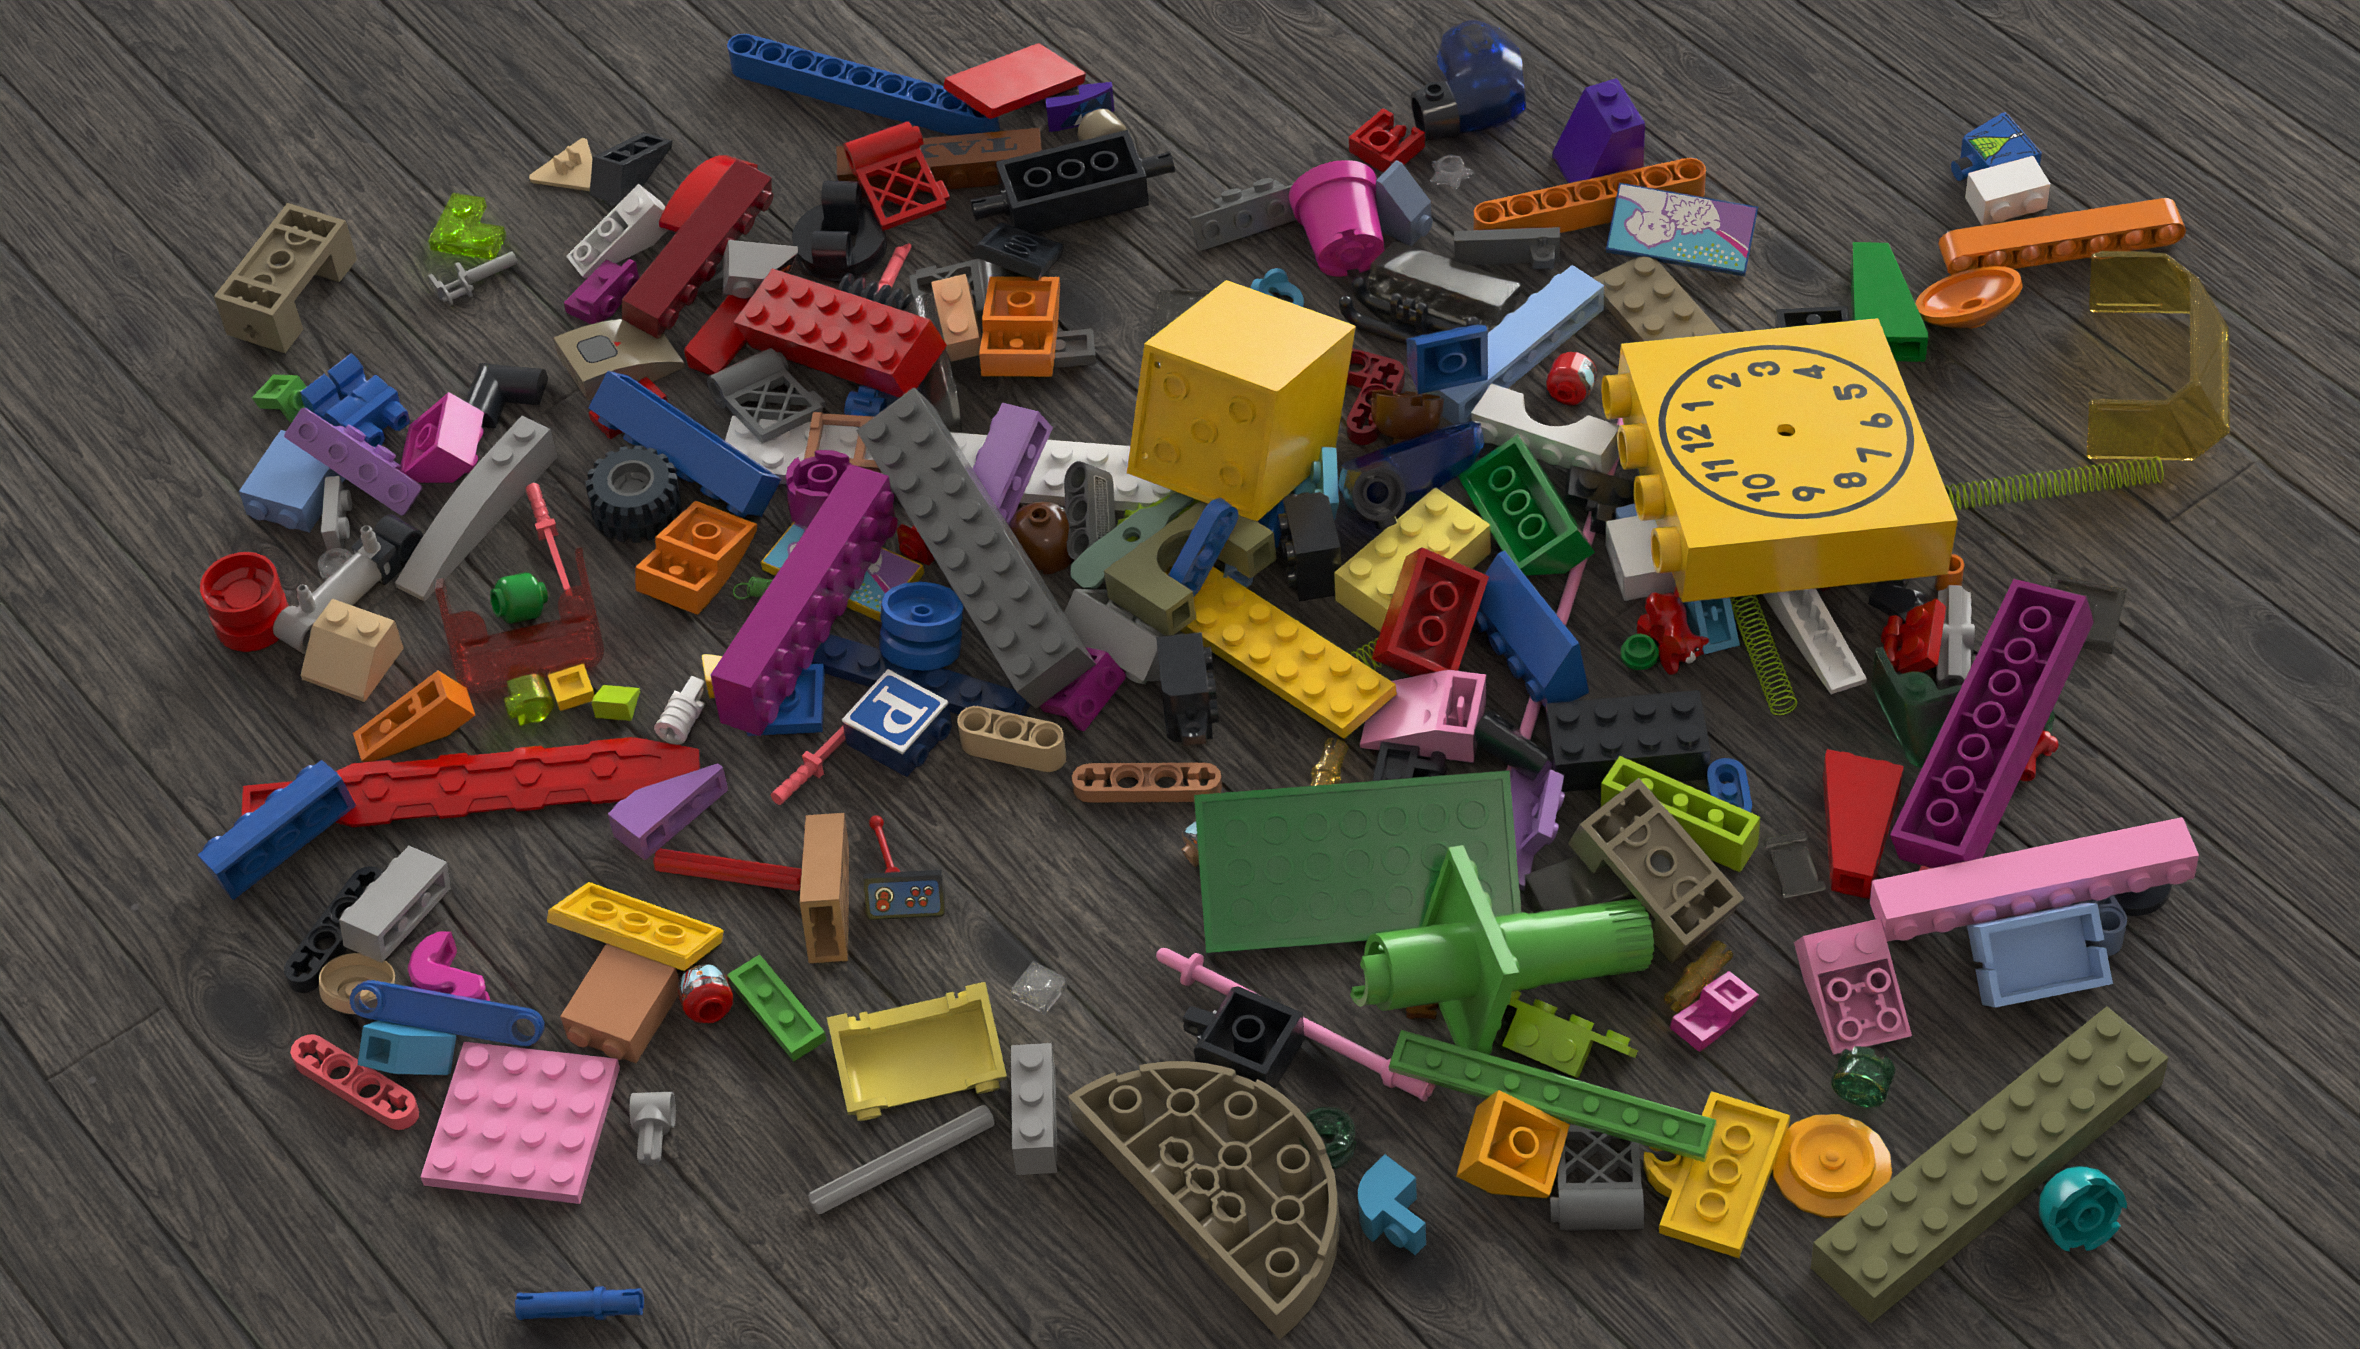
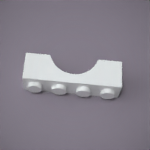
(1584, 444)

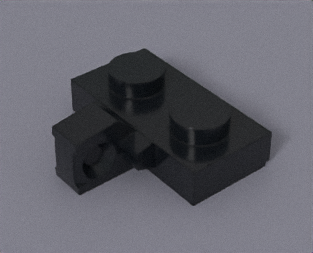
(1597, 494)

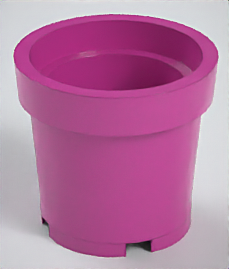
(1339, 215)

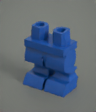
(363, 403)

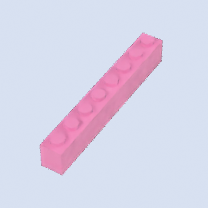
(2034, 879)

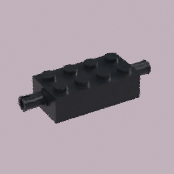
(1072, 183)

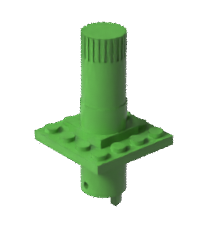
(1478, 959)

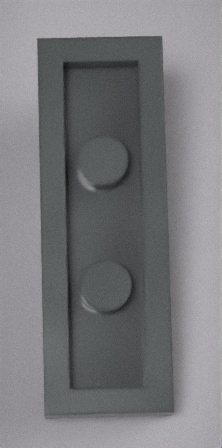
(1508, 246)

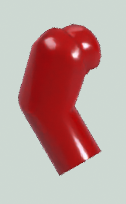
(2045, 745)

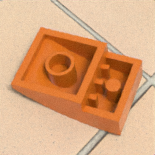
(1019, 326)
(694, 557)

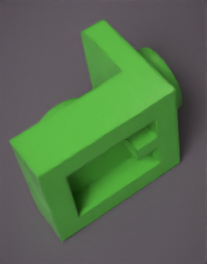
(281, 393)

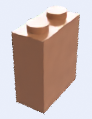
(620, 1003)

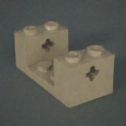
(260, 297)
(1683, 901)

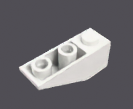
(622, 233)

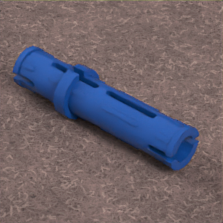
(593, 1303)

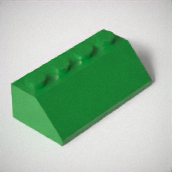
(1525, 510)

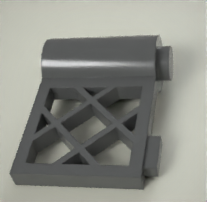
(979, 281)
(753, 381)
(1599, 1200)

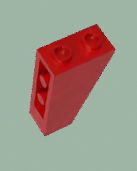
(1859, 814)

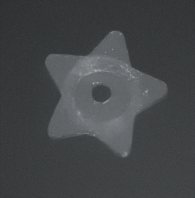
(1450, 171)

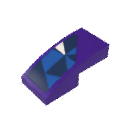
(1068, 111)

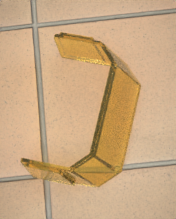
(2197, 412)

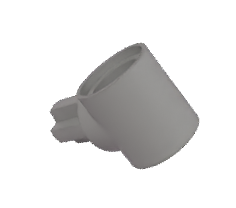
(651, 1117)

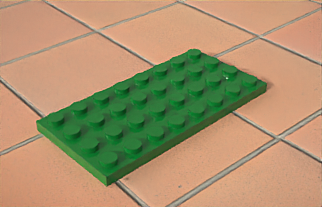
(1346, 857)

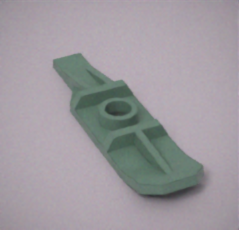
(1090, 565)

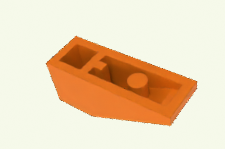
(418, 717)

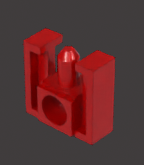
(1381, 147)

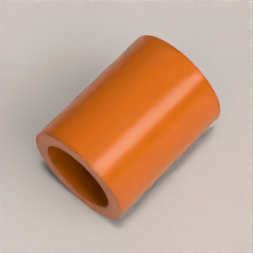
(1954, 575)

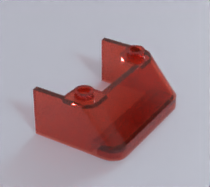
(488, 661)

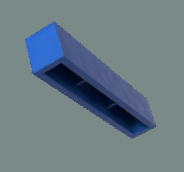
(686, 443)

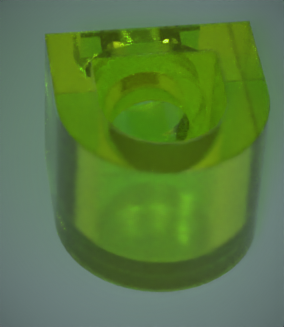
(528, 699)

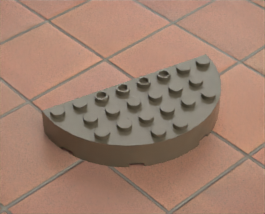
(1226, 1175)

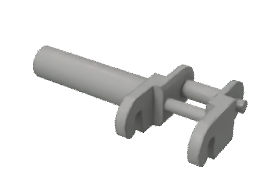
(470, 277)

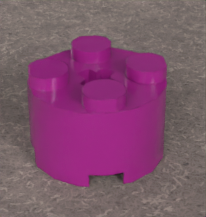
(811, 483)

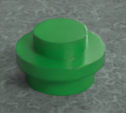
(1639, 652)

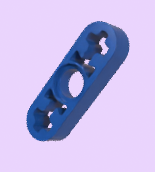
(1210, 530)

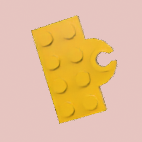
(1719, 1198)

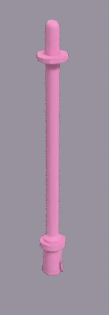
(1193, 969)

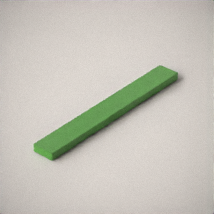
(1554, 1094)

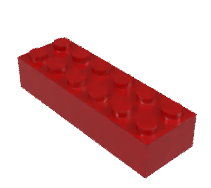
(840, 333)

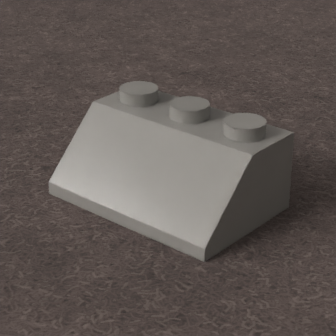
(1113, 629)

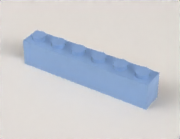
(1529, 337)

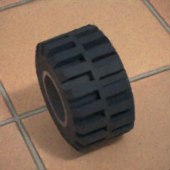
(633, 493)

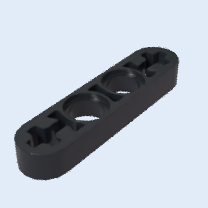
(326, 927)

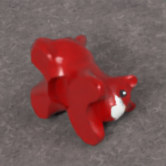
(1668, 626)

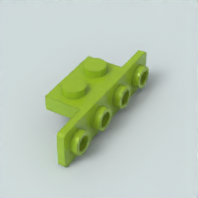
(1555, 1040)

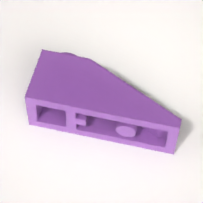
(663, 809)

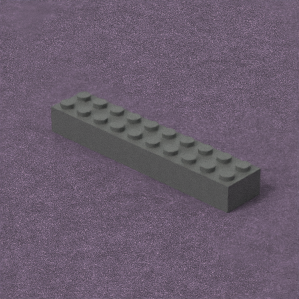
(976, 549)

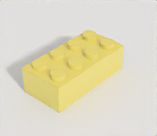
(1435, 523)

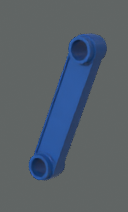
(446, 1013)

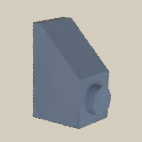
(1402, 205)

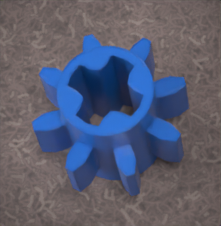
(864, 402)

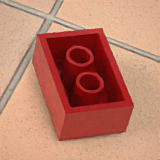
(1430, 614)

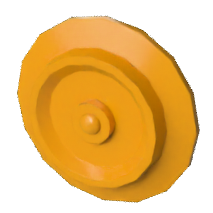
(1831, 1165)

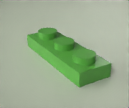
(776, 1007)

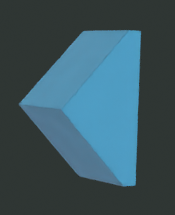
(1713, 620)

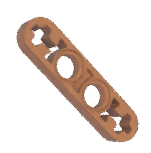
(1147, 776)

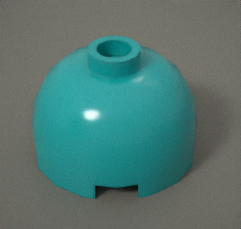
(2081, 1208)

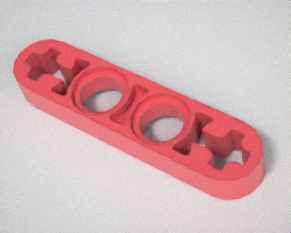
(351, 1085)

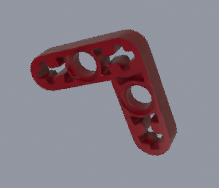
(1370, 379)

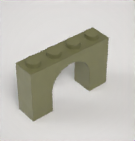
(1168, 606)

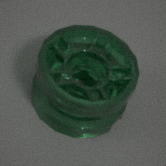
(1863, 1077)
(1332, 1123)

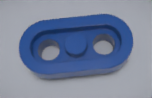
(1736, 791)

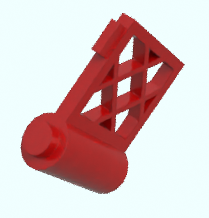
(892, 150)

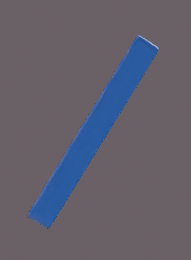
(854, 86)

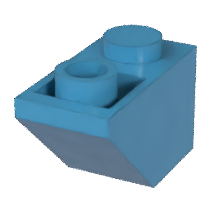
(406, 1049)

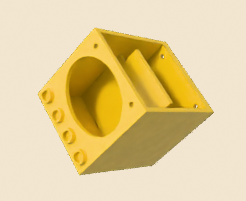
(1239, 398)

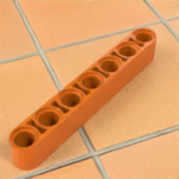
(1586, 201)
(2063, 236)

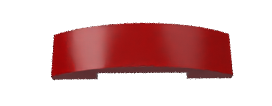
(694, 190)

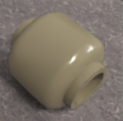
(1099, 123)

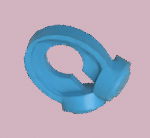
(1277, 281)

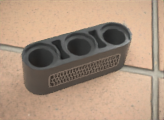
(1088, 506)

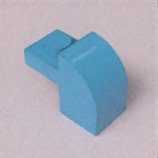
(1383, 1204)

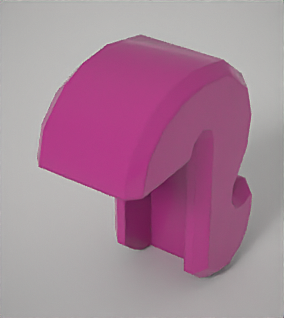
(431, 969)

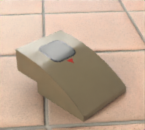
(614, 348)

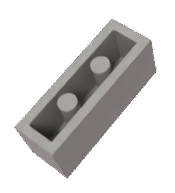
(394, 904)
(1033, 1109)

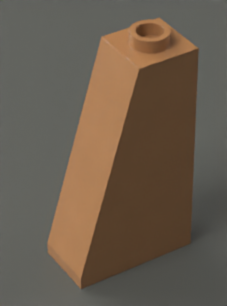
(825, 888)

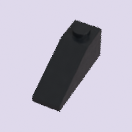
(626, 166)

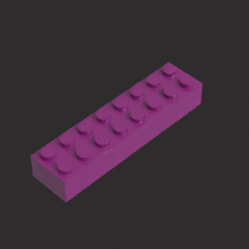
(804, 600)
(1992, 726)

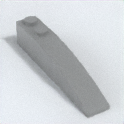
(478, 505)

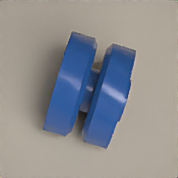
(921, 626)

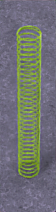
(2056, 482)
(1753, 654)

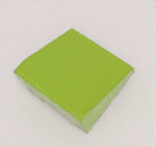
(615, 702)

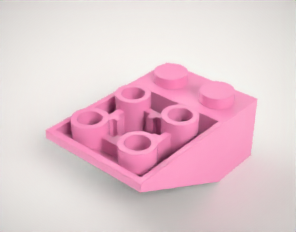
(1431, 712)
(1853, 985)

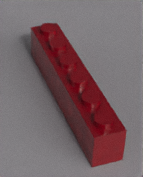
(697, 249)

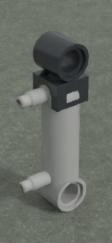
(373, 560)

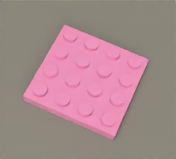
(521, 1122)

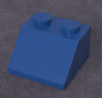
(1448, 358)

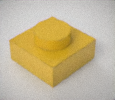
(571, 687)

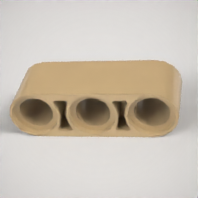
(1012, 738)

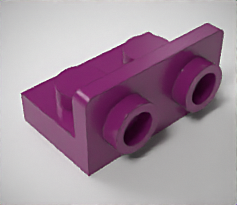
(602, 291)
(1089, 692)

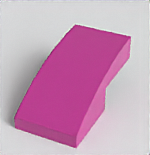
(1715, 1012)

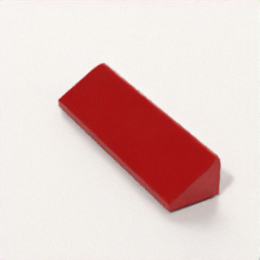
(717, 339)

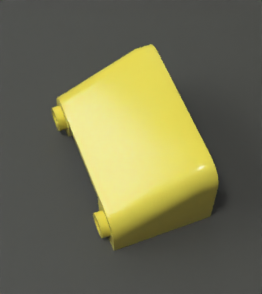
(917, 1052)

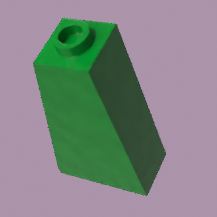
(1882, 293)

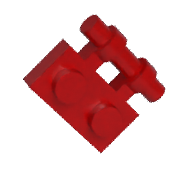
(1918, 637)

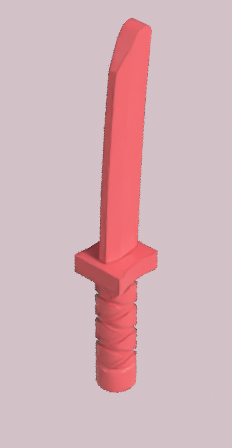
(546, 528)
(812, 766)

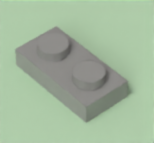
(335, 505)

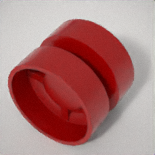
(243, 600)

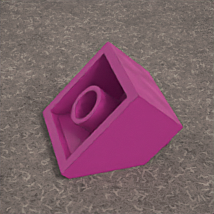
(443, 442)

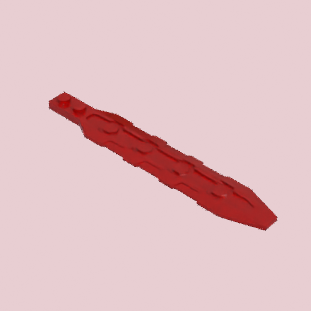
(501, 781)

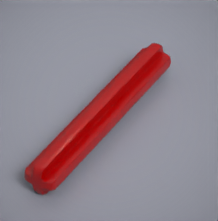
(728, 869)

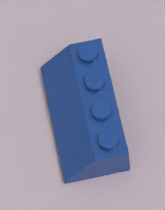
(1530, 635)
(277, 828)

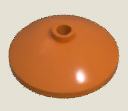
(1969, 297)

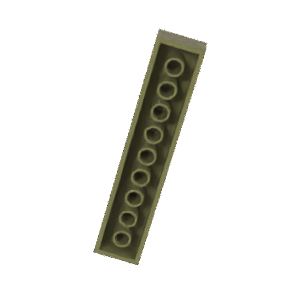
(1988, 1164)

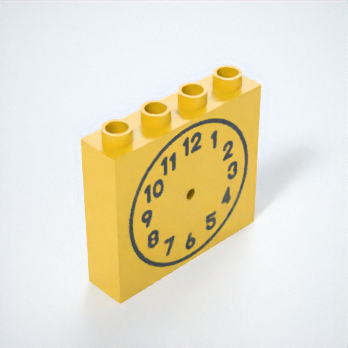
(1779, 460)

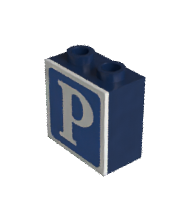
(897, 723)

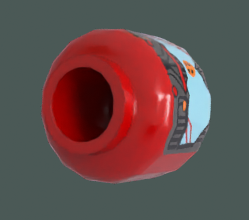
(1571, 376)
(705, 993)

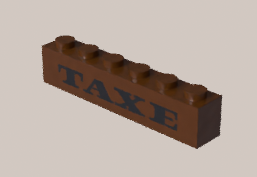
(957, 159)

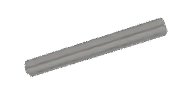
(901, 1159)

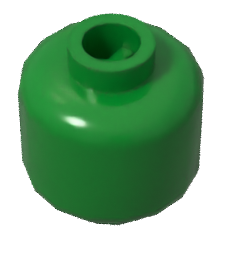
(518, 598)

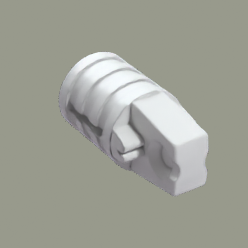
(681, 712)

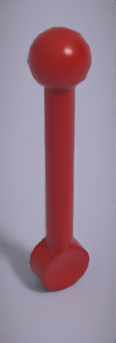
(876, 823)

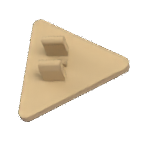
(567, 169)

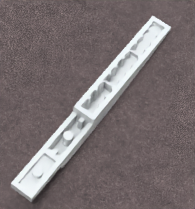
(1817, 638)

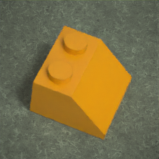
(1512, 1148)

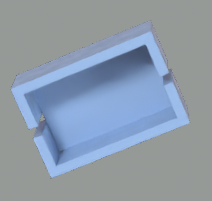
(2039, 954)

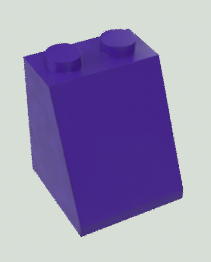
(1601, 135)

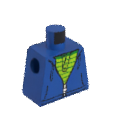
(1992, 145)

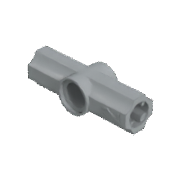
(1957, 637)

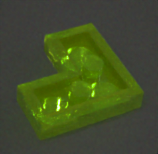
(460, 230)

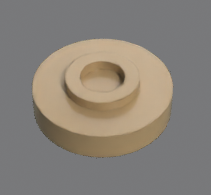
(345, 973)

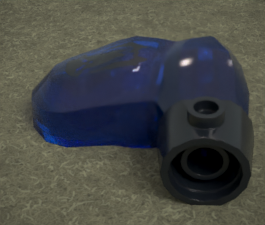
(1482, 84)
(1405, 472)

